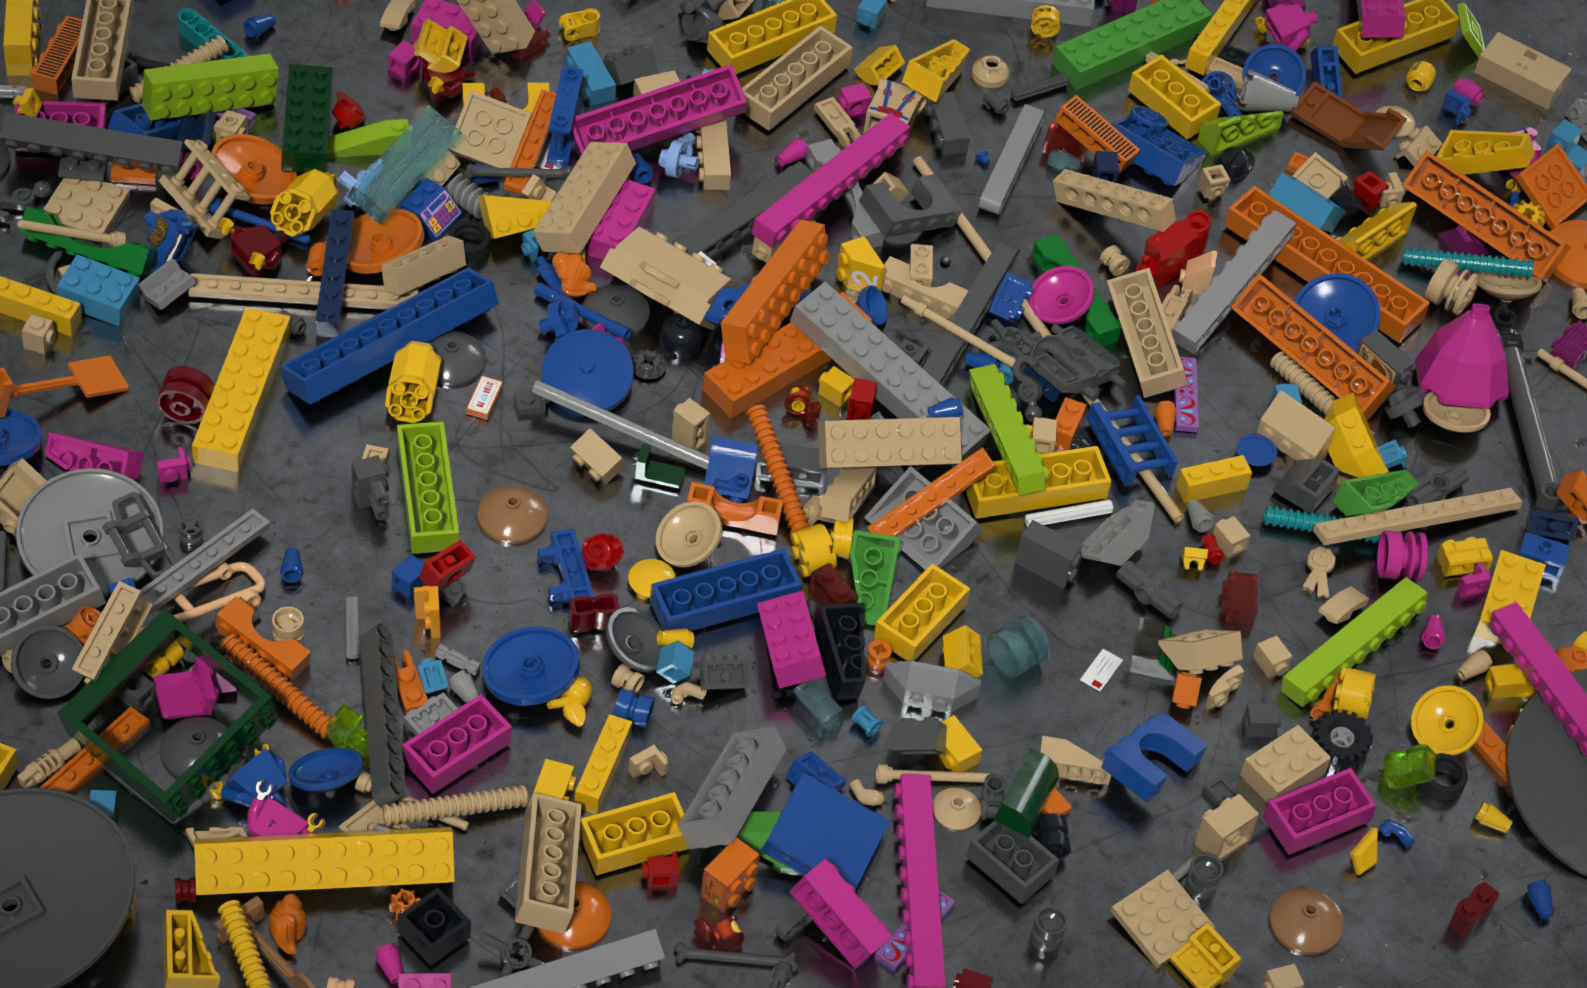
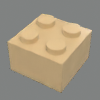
(1226, 827)

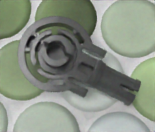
(1403, 403)

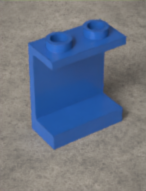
(728, 460)

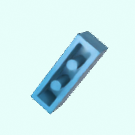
(596, 82)

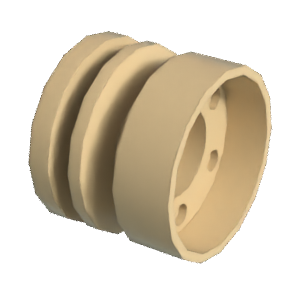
(1454, 288)

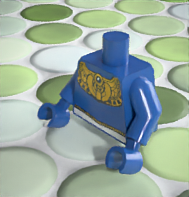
(169, 234)

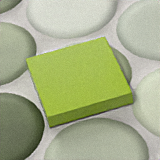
(1470, 29)

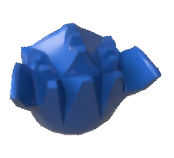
(724, 302)

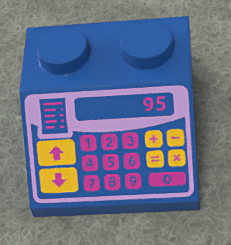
(433, 208)

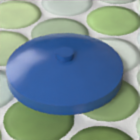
(1342, 306)
(590, 368)
(18, 436)
(531, 665)

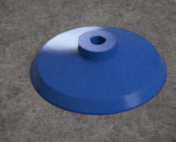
(1257, 449)

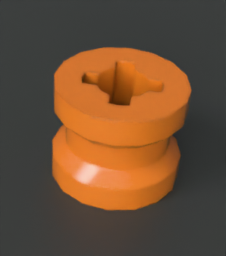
(879, 660)

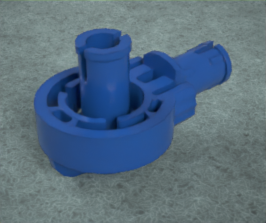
(1222, 92)
(561, 318)

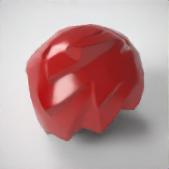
(602, 552)

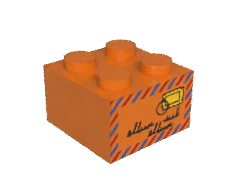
(730, 875)

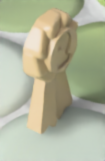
(1320, 563)

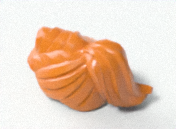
(573, 274)
(288, 922)

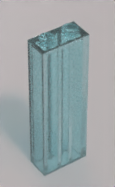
(404, 165)

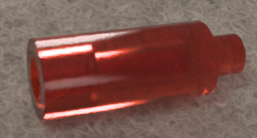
(537, 41)

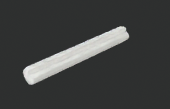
(1070, 513)

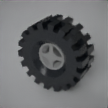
(1347, 730)

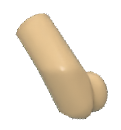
(683, 690)

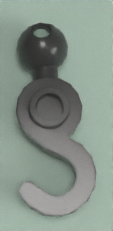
(22, 198)
(1030, 389)

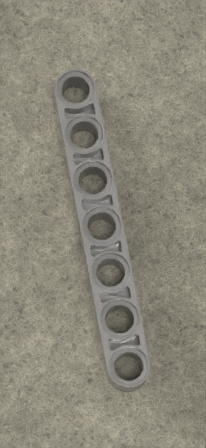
(1011, 159)

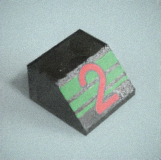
(1147, 655)

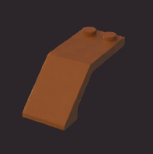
(1345, 122)

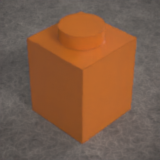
(1186, 689)

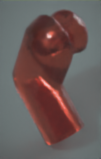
(498, 95)

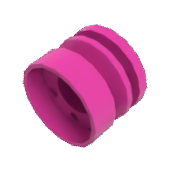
(1401, 555)

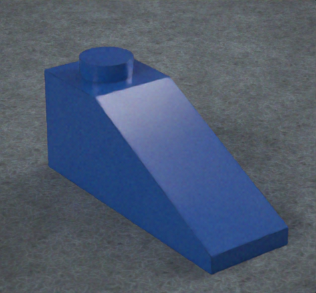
(1326, 68)

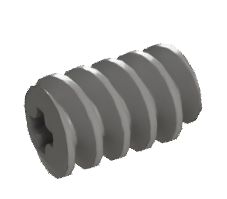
(466, 194)

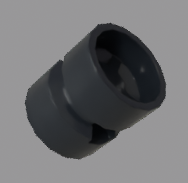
(1053, 834)

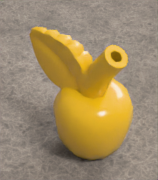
(574, 701)

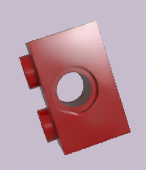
(861, 399)
(447, 566)

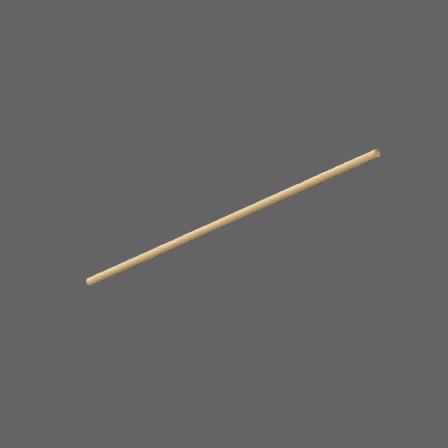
(1039, 326)

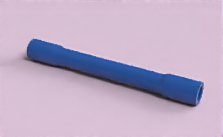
(613, 327)

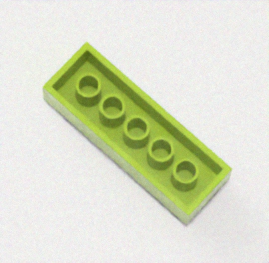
(209, 86)
(427, 487)

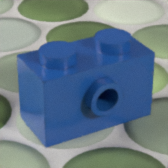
(1545, 551)

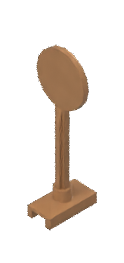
(254, 913)

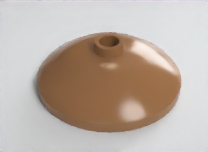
(512, 522)
(1305, 931)

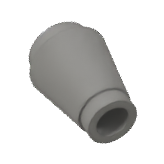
(1200, 517)
(464, 686)

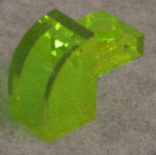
(346, 732)

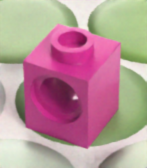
(403, 60)
(854, 99)

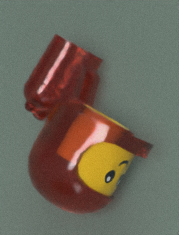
(800, 402)
(725, 933)

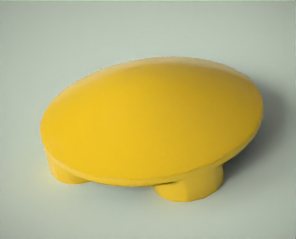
(646, 573)

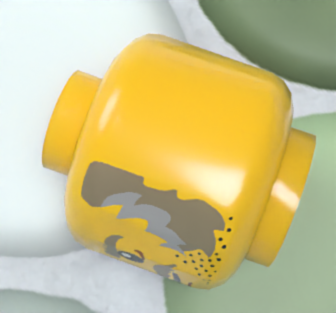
(1421, 76)

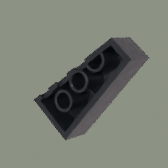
(842, 645)

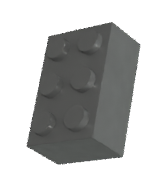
(1012, 860)

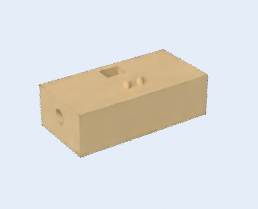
(1522, 70)

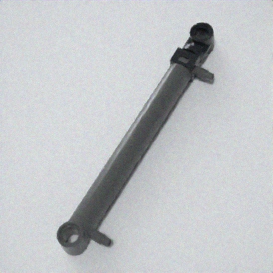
(1526, 411)

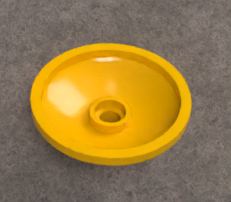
(1443, 706)

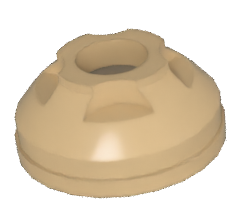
(990, 76)

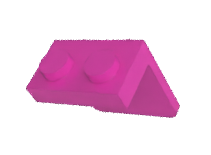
(186, 692)

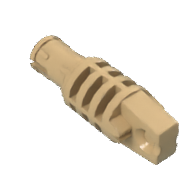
(48, 763)

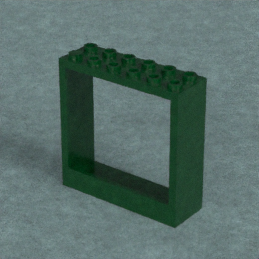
(123, 671)

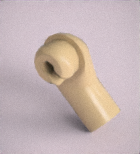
(866, 796)

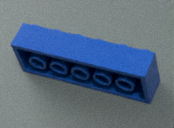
(723, 591)

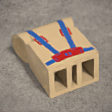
(894, 99)

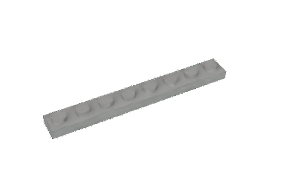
(204, 559)

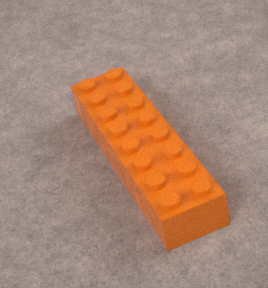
(1485, 215)
(774, 291)
(1312, 345)
(780, 362)

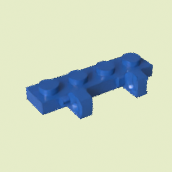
(567, 554)

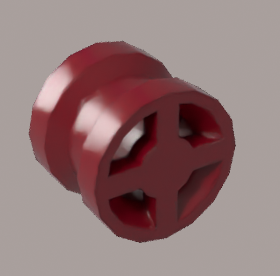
(185, 890)

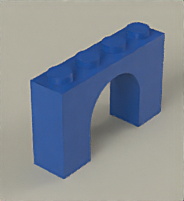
(1160, 735)

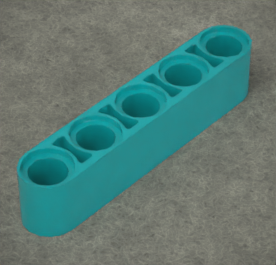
(199, 30)

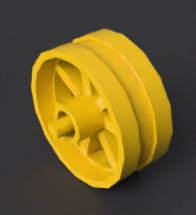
(842, 538)

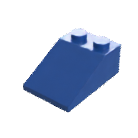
(135, 120)

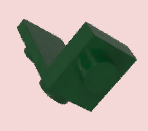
(656, 471)

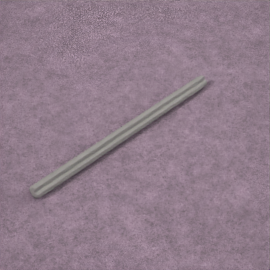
(621, 424)

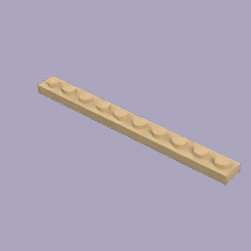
(290, 291)
(1417, 516)

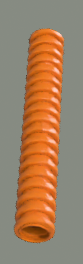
(777, 467)
(276, 684)

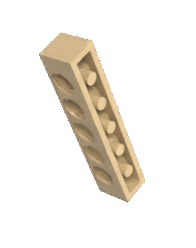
(1114, 200)

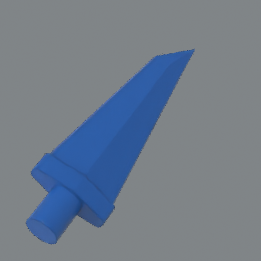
(549, 274)

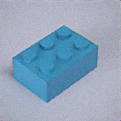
(1306, 202)
(100, 289)

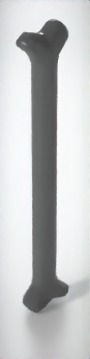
(516, 172)
(684, 953)

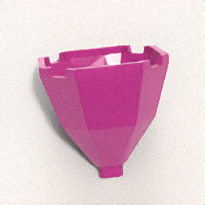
(1465, 361)

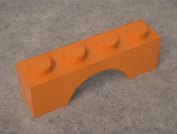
(760, 515)
(285, 656)

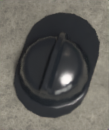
(1236, 162)
(1349, 201)

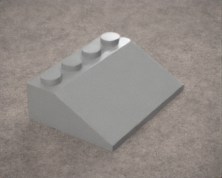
(937, 536)

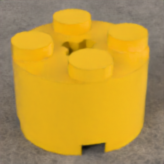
(812, 548)
(1355, 692)

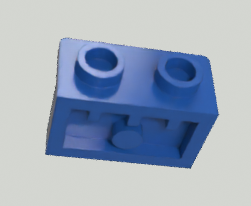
(813, 765)

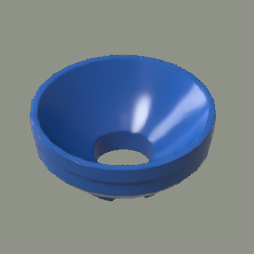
(873, 304)

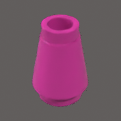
(792, 152)
(1433, 632)
(390, 961)

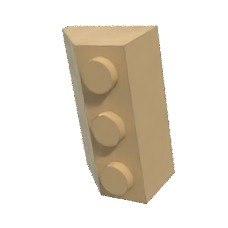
(1296, 429)
(1203, 649)

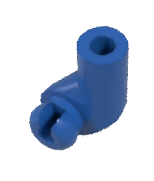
(1399, 830)

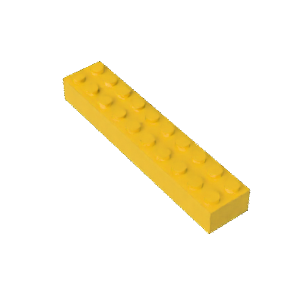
(324, 861)

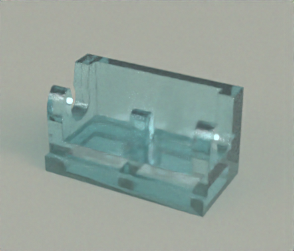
(819, 703)

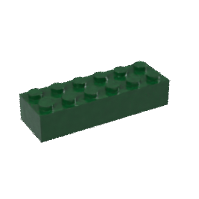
(306, 118)

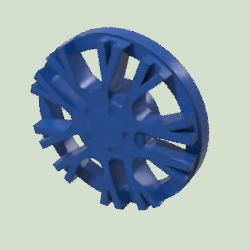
(1148, 117)

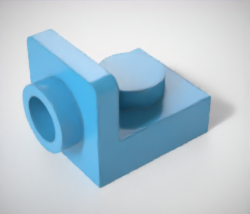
(530, 245)
(1393, 454)
(432, 675)

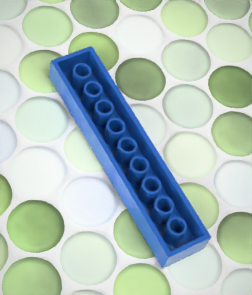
(376, 340)

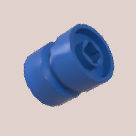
(634, 708)

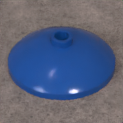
(1279, 62)
(326, 769)

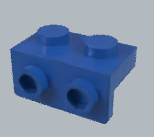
(1010, 297)

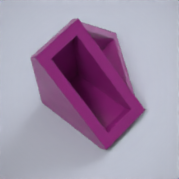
(1462, 241)

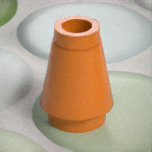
(1165, 417)

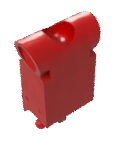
(1170, 250)

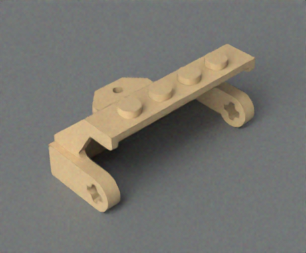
(668, 274)

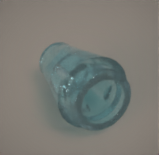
(1061, 160)

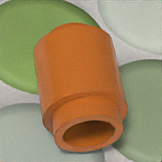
(316, 259)

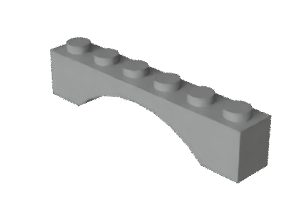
(862, 224)

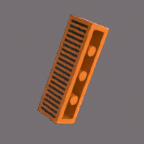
(59, 57)
(1095, 131)

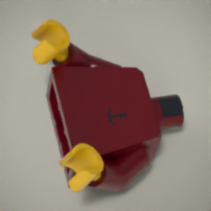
(445, 84)
(254, 246)

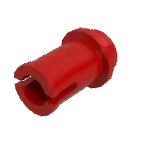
(1215, 554)

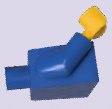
(241, 786)

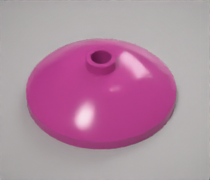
(1061, 286)

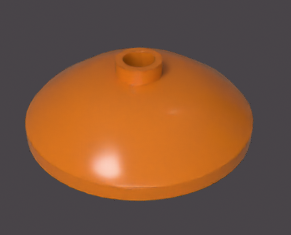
(589, 919)

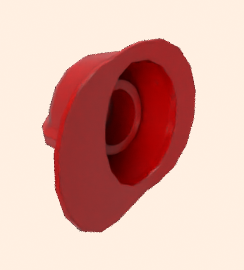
(347, 111)

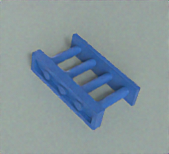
(564, 110)
(1118, 451)

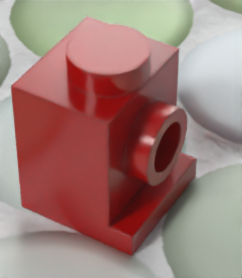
(1369, 188)
(661, 871)

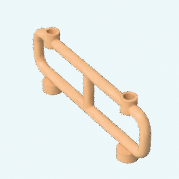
(223, 571)

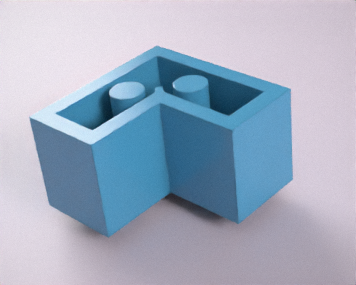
(1568, 136)

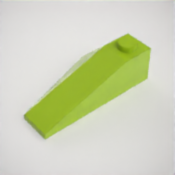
(1236, 130)
(367, 139)

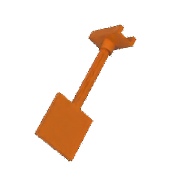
(93, 375)

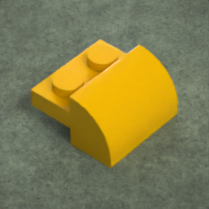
(441, 46)
(1206, 959)

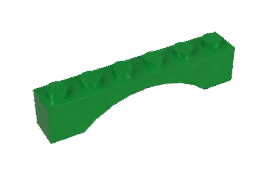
(130, 256)
(1100, 322)

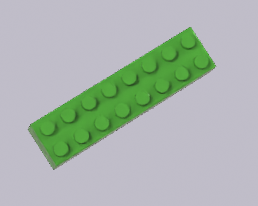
(1129, 40)

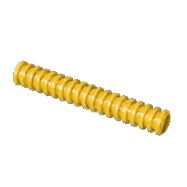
(243, 944)

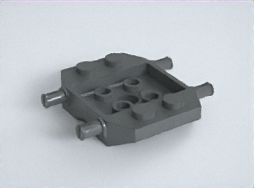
(1082, 356)

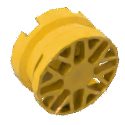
(1045, 22)

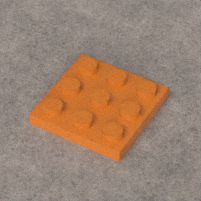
(1554, 185)

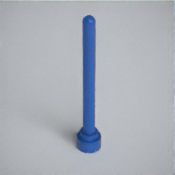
(236, 213)

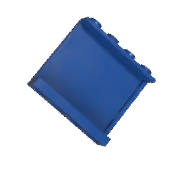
(823, 825)

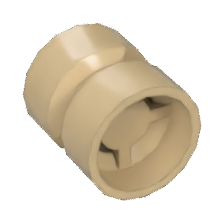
(287, 624)

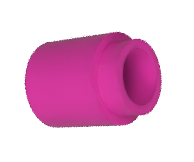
(1470, 90)

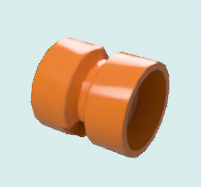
(83, 623)

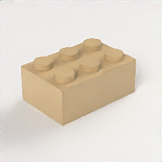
(1285, 764)

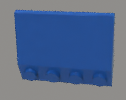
(1161, 152)

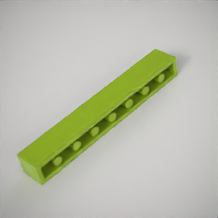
(1008, 429)
(1354, 642)

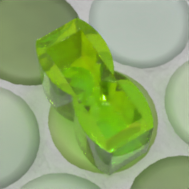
(1409, 766)

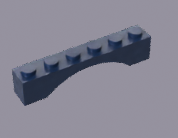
(334, 273)

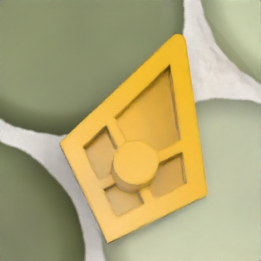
(1365, 853)

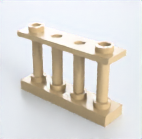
(187, 196)
(113, 631)

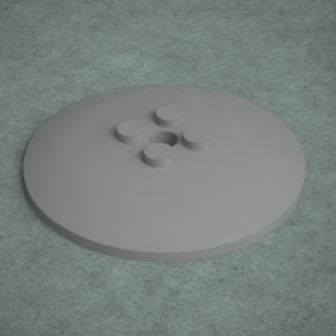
(78, 505)

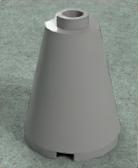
(1266, 95)

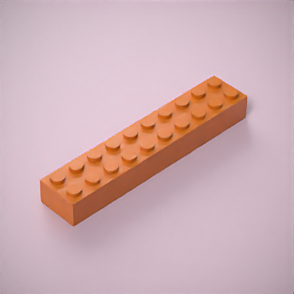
(1316, 254)

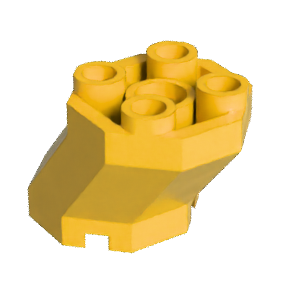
(304, 203)
(413, 382)

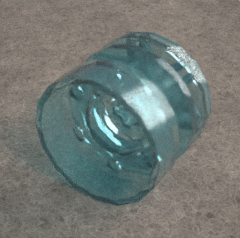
(1018, 646)

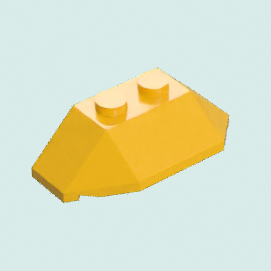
(1353, 443)

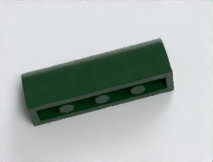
(1028, 793)

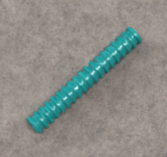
(1472, 263)
(1300, 520)

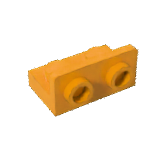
(427, 608)

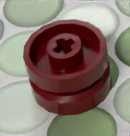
(185, 394)

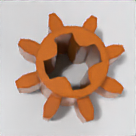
(402, 901)

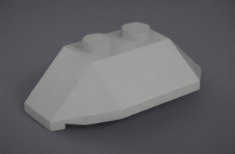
(1120, 534)
(931, 685)

